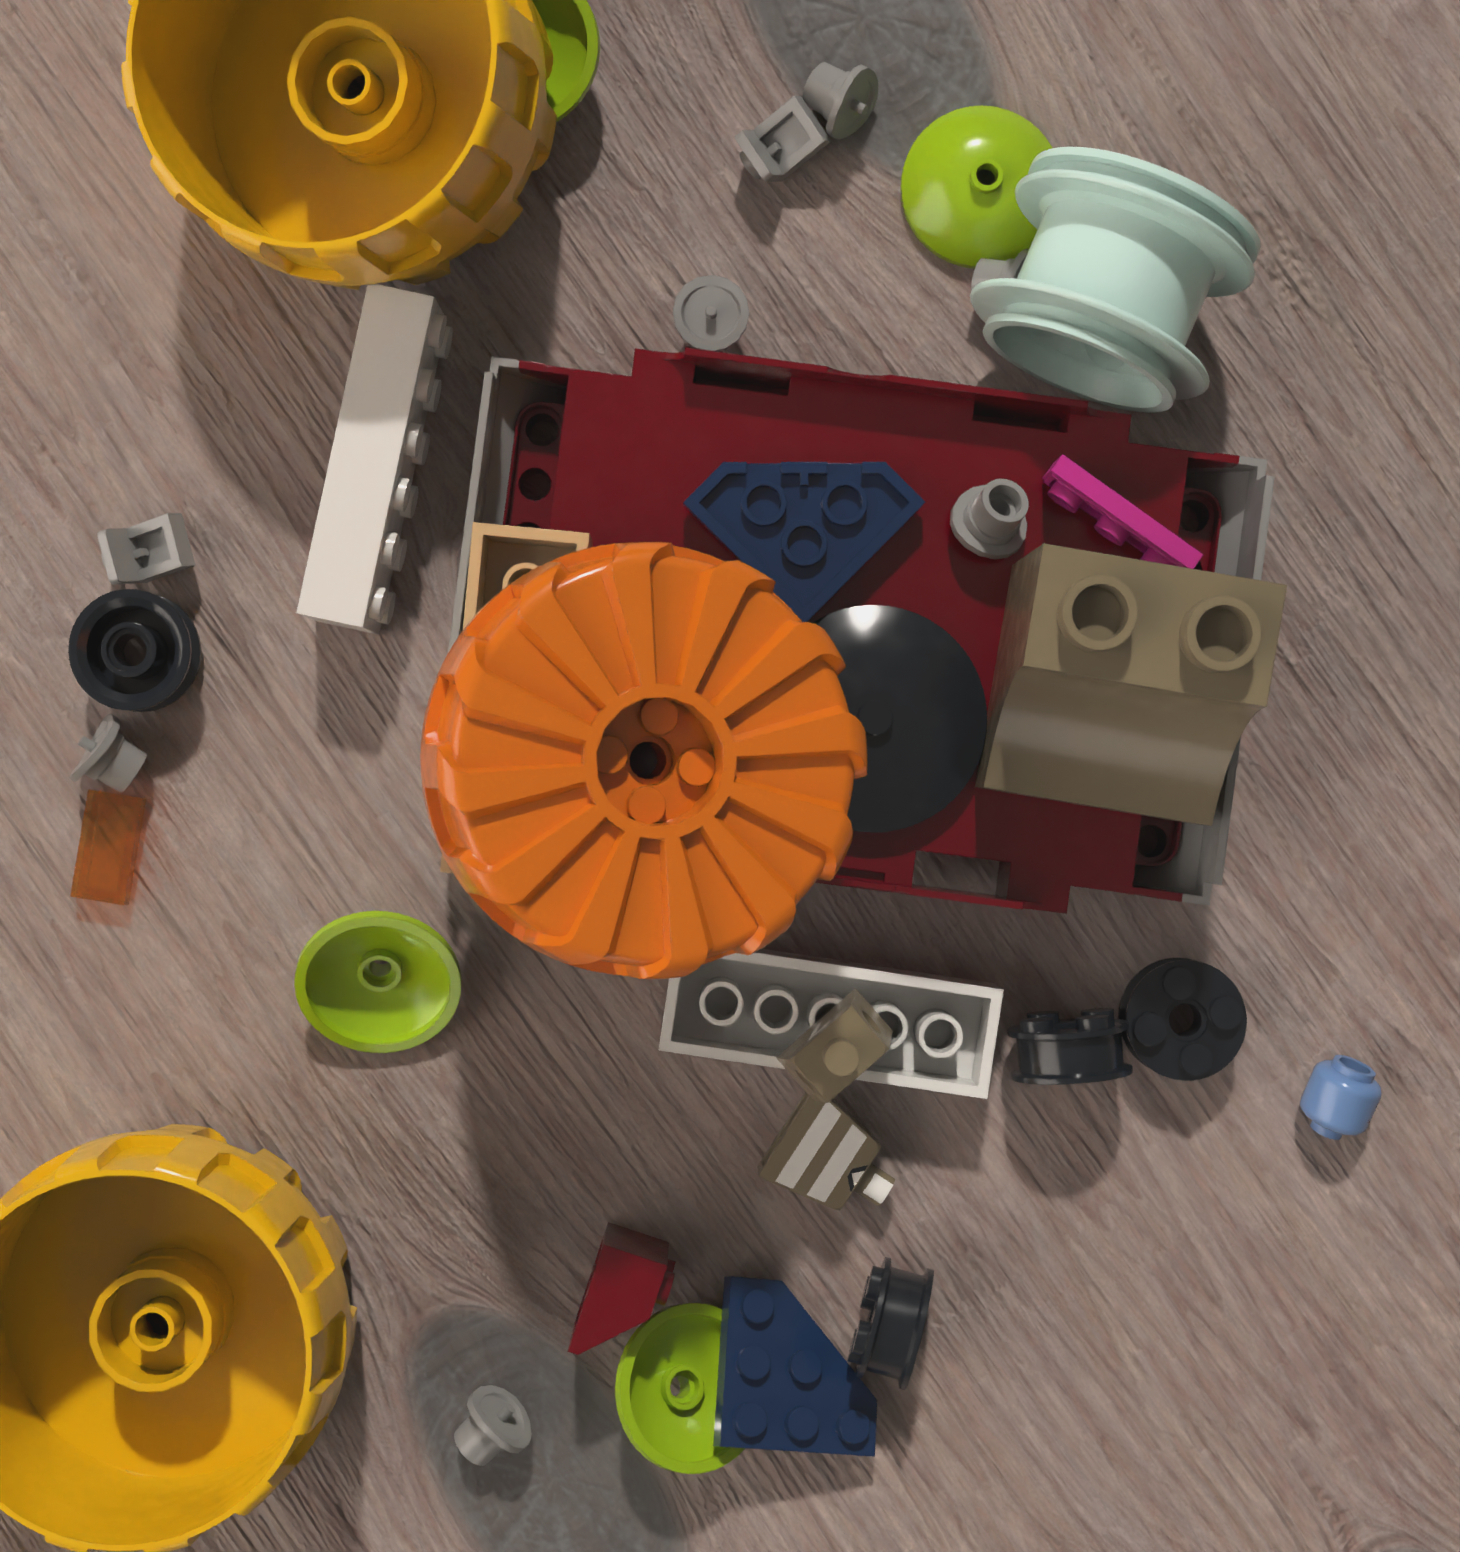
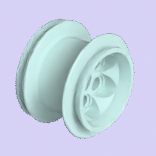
(1115, 278)

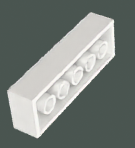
(375, 460)
(766, 1000)

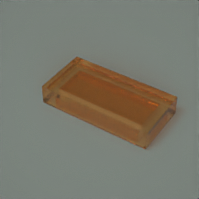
(108, 847)

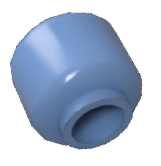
(1340, 1097)

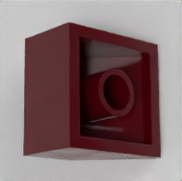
(622, 1287)

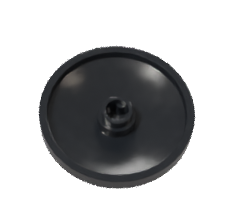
(918, 712)

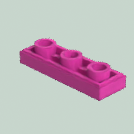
(1116, 516)

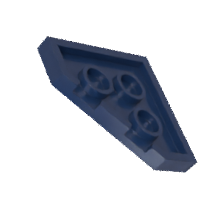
(804, 521)
(785, 1379)

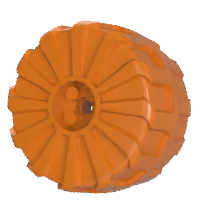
(537, 778)

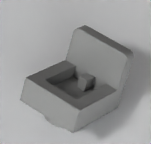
(782, 142)
(146, 550)

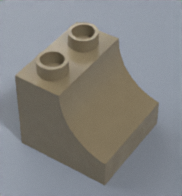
(1126, 682)

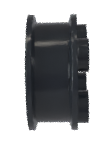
(99, 646)
(1216, 1027)
(1070, 1049)
(895, 1322)

